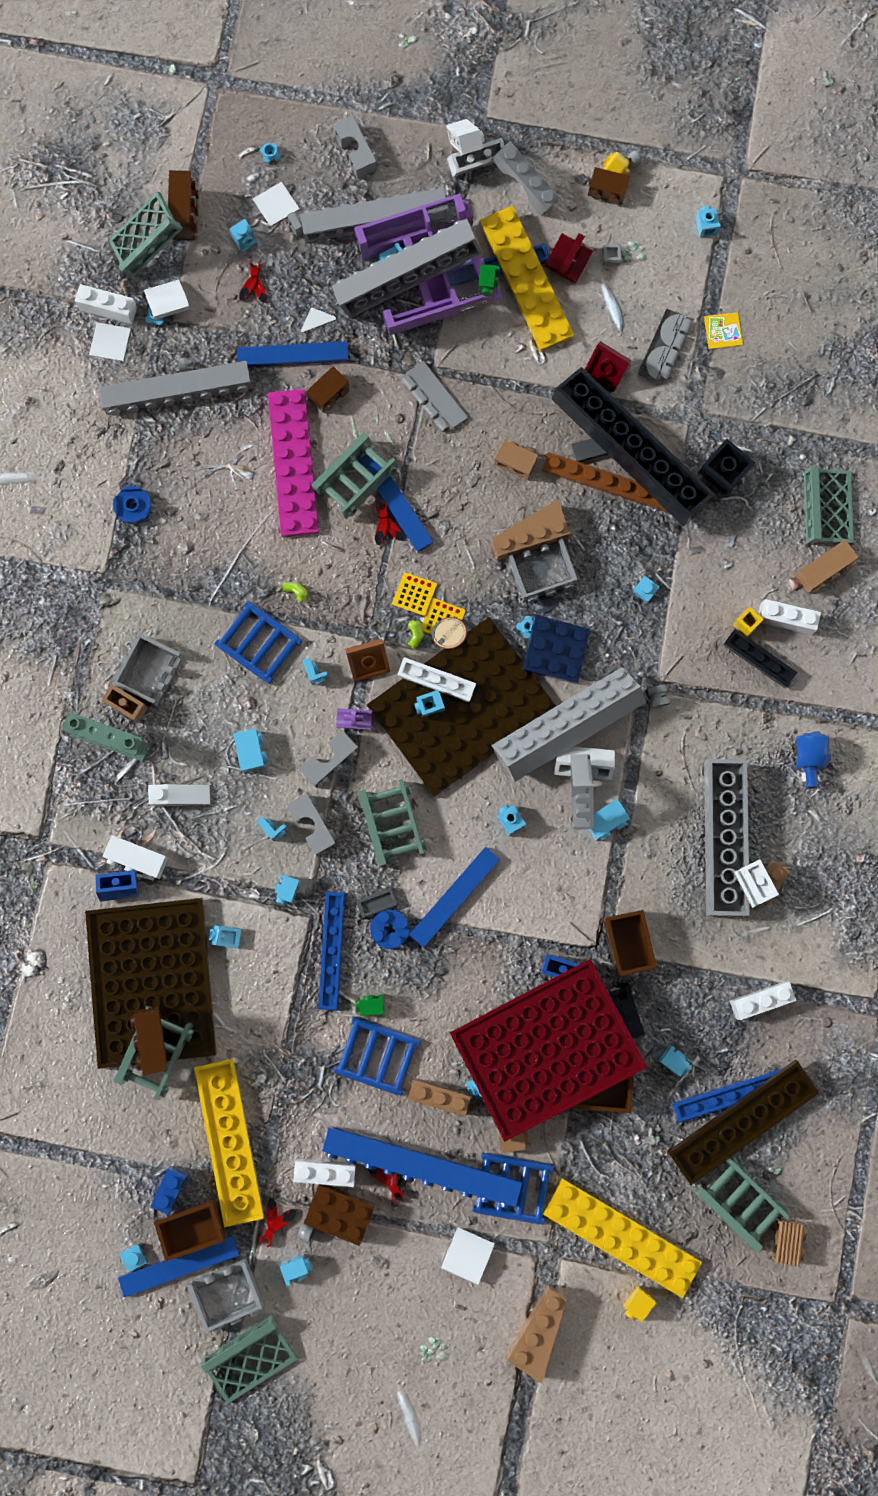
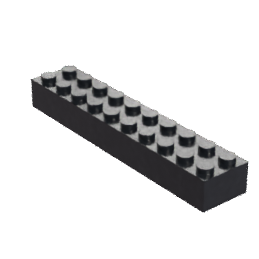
(632, 446)

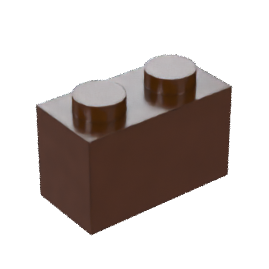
(608, 186)
(328, 389)

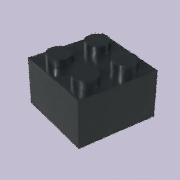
(726, 467)

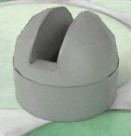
(634, 159)
(183, 362)
(306, 1233)

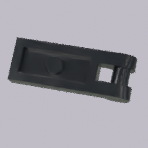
(627, 1009)

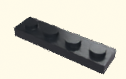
(760, 658)

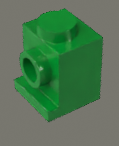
(488, 279)
(370, 1005)

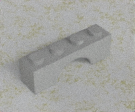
(513, 163)

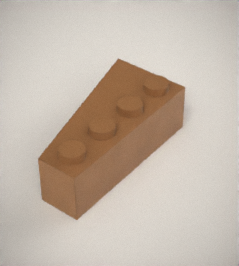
(532, 532)
(536, 1338)

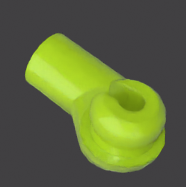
(417, 631)

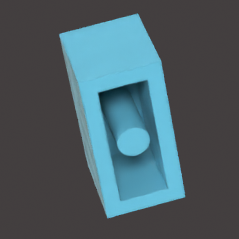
(249, 750)
(609, 818)

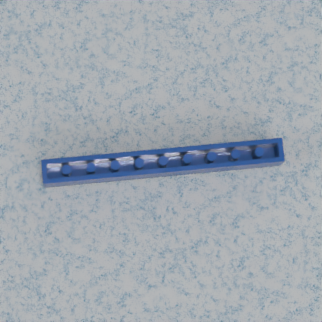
(422, 1166)

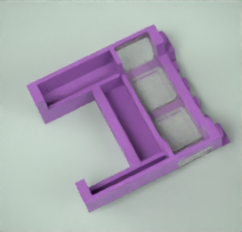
(443, 294)

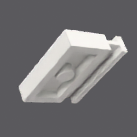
(756, 883)

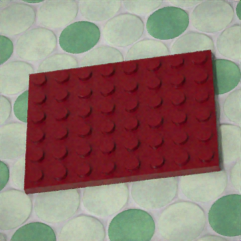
(548, 1050)

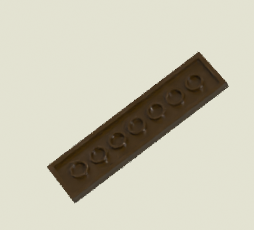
(743, 1122)

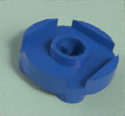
(124, 498)
(380, 935)

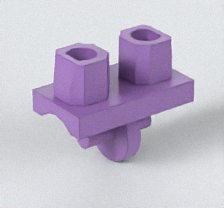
(354, 719)

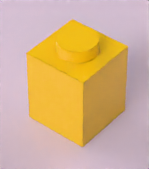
(748, 621)
(639, 1304)

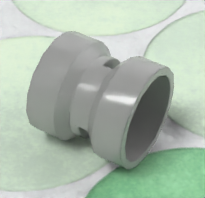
(659, 696)

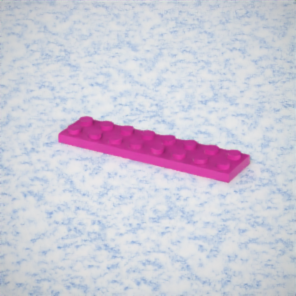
(293, 463)

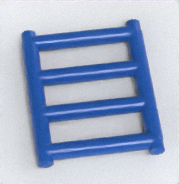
(264, 618)
(375, 1031)
(518, 1215)

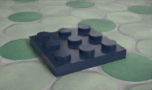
(556, 649)

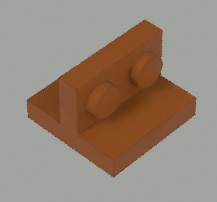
(368, 660)

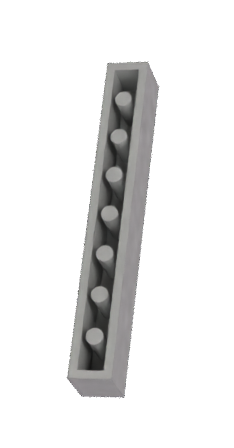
(342, 220)
(175, 388)

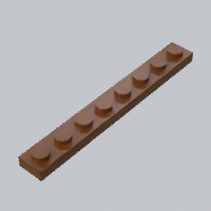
(599, 480)

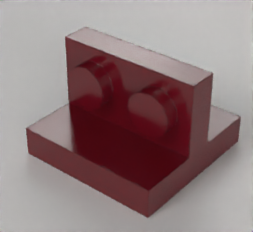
(569, 257)
(607, 366)

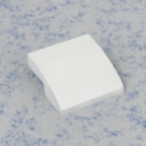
(166, 299)
(467, 1256)

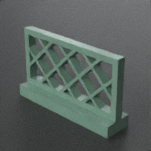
(151, 244)
(814, 502)
(236, 1347)

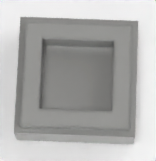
(295, 224)
(612, 254)

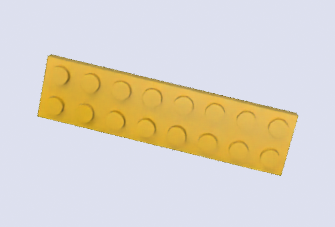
(526, 278)
(229, 1142)
(622, 1238)

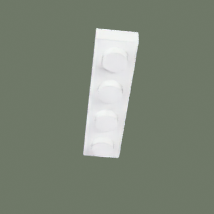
(436, 679)

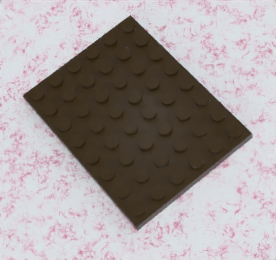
(462, 736)
(150, 959)

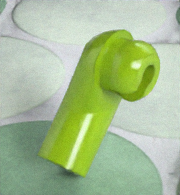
(297, 588)

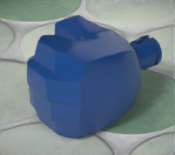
(812, 756)

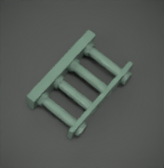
(349, 459)
(106, 736)
(373, 818)
(126, 1074)
(739, 1222)

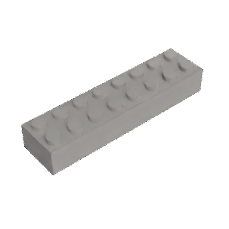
(407, 268)
(569, 724)
(725, 836)

